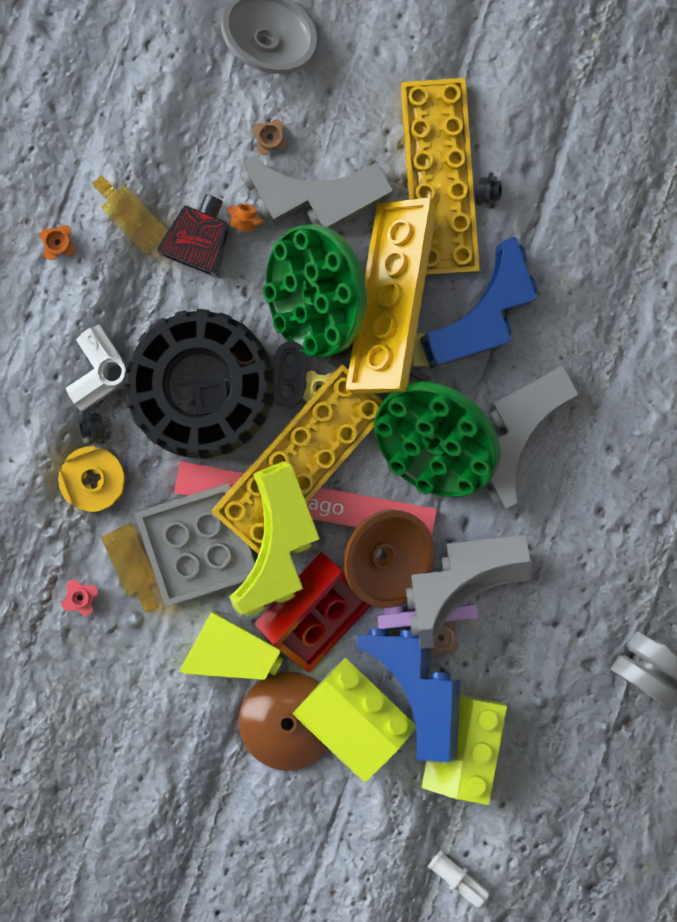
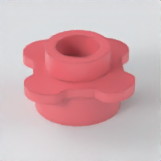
(88, 592)

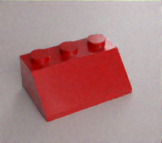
(315, 617)

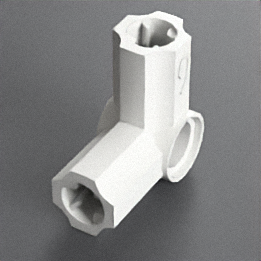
(96, 384)

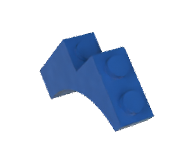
(484, 325)
(432, 699)

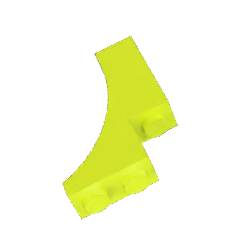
(286, 529)

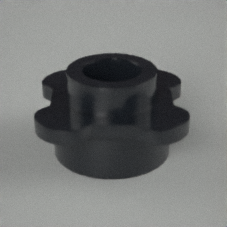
(489, 190)
(91, 427)

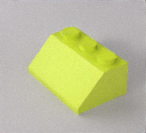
(355, 720)
(478, 747)

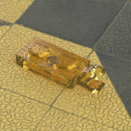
(131, 216)
(131, 564)

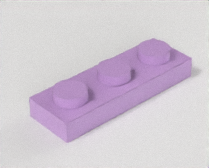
(397, 617)

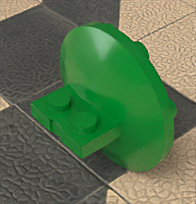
(316, 290)
(437, 439)

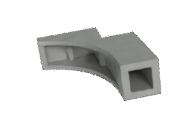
(329, 200)
(519, 416)
(465, 573)

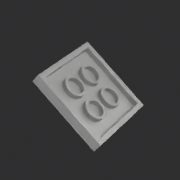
(192, 547)

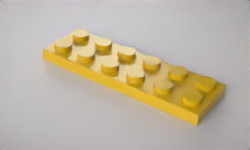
(394, 296)

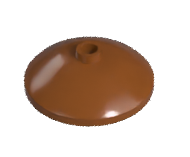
(405, 551)
(261, 720)

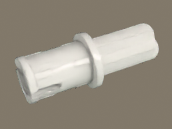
(459, 879)

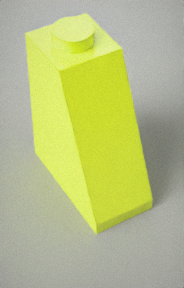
(231, 651)

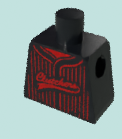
(197, 237)

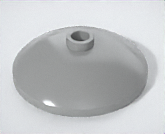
(269, 34)

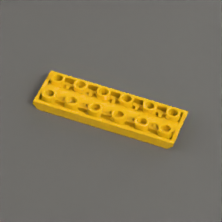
(442, 169)
(314, 445)

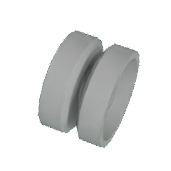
(653, 670)

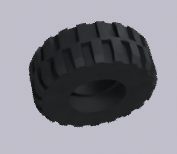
(150, 375)

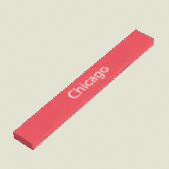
(325, 505)

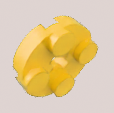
(84, 496)

